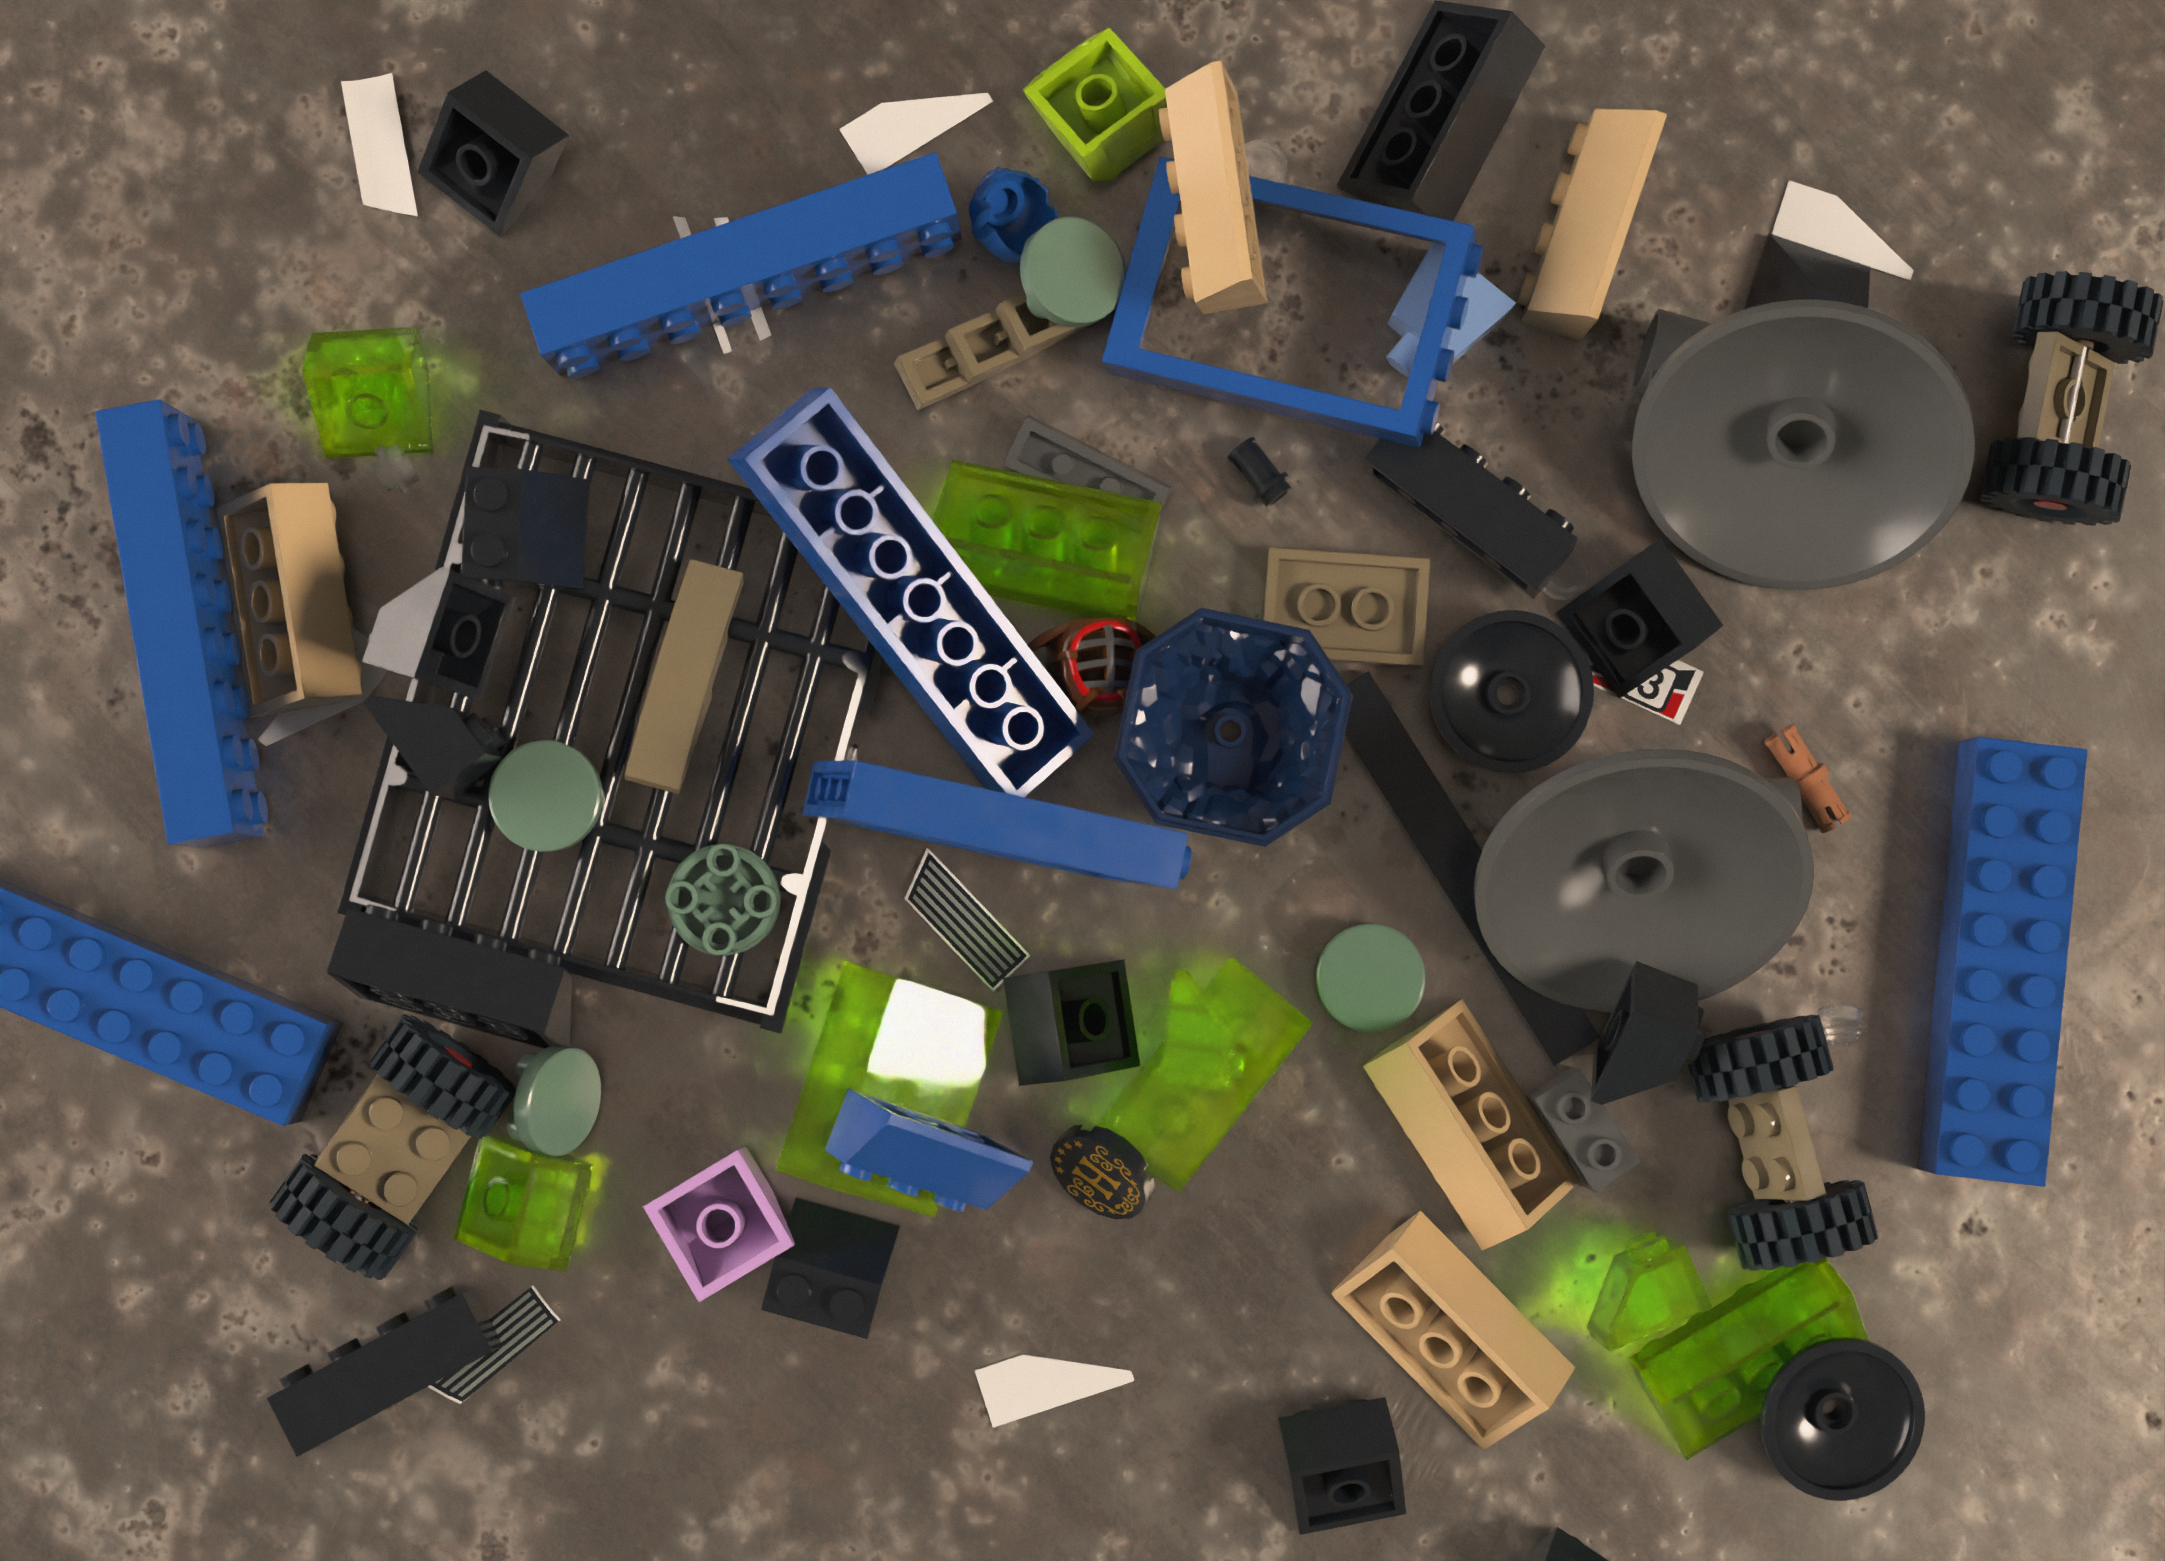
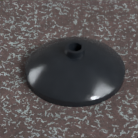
(1549, 685)
(1858, 1443)

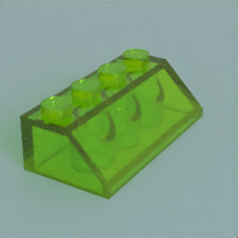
(1049, 539)
(1183, 1124)
(1720, 1363)

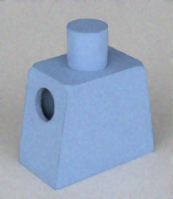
(1485, 311)

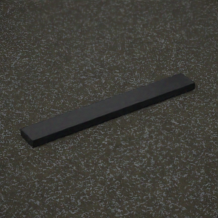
(1448, 853)

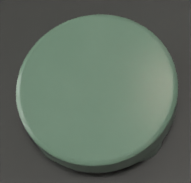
(1072, 272)
(545, 796)
(723, 899)
(1370, 977)
(555, 1100)

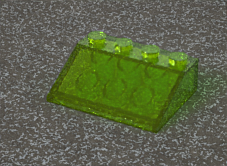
(895, 1045)

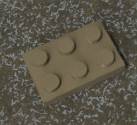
(1352, 603)

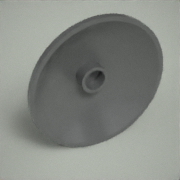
(1798, 441)
(1647, 864)

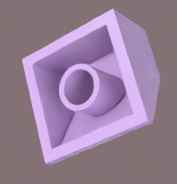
(721, 1223)

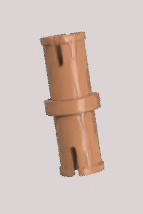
(1810, 776)

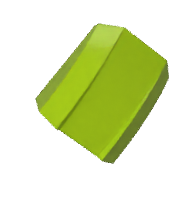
(1100, 105)

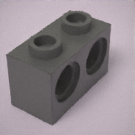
(1583, 1129)

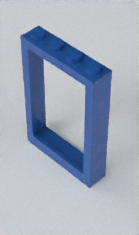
(1431, 362)
(996, 823)

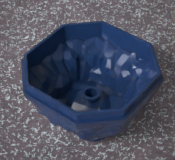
(1243, 672)

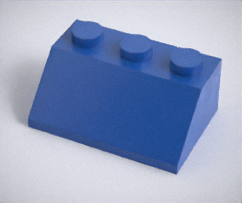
(922, 1153)

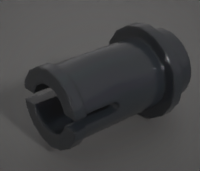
(1259, 472)

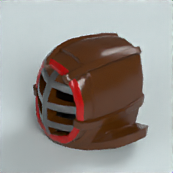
(1091, 664)

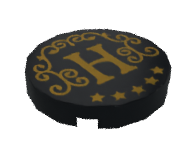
(1102, 1172)

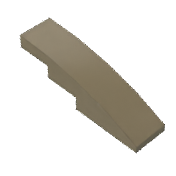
(978, 350)
(684, 676)

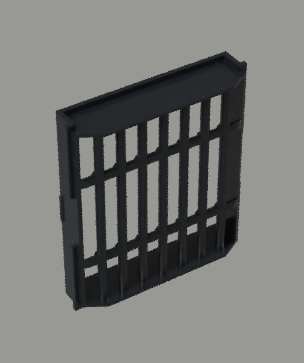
(397, 778)

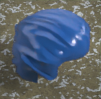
(1009, 210)

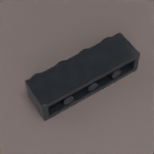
(1476, 507)
(384, 1371)

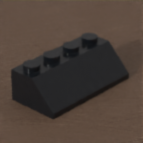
(1443, 110)

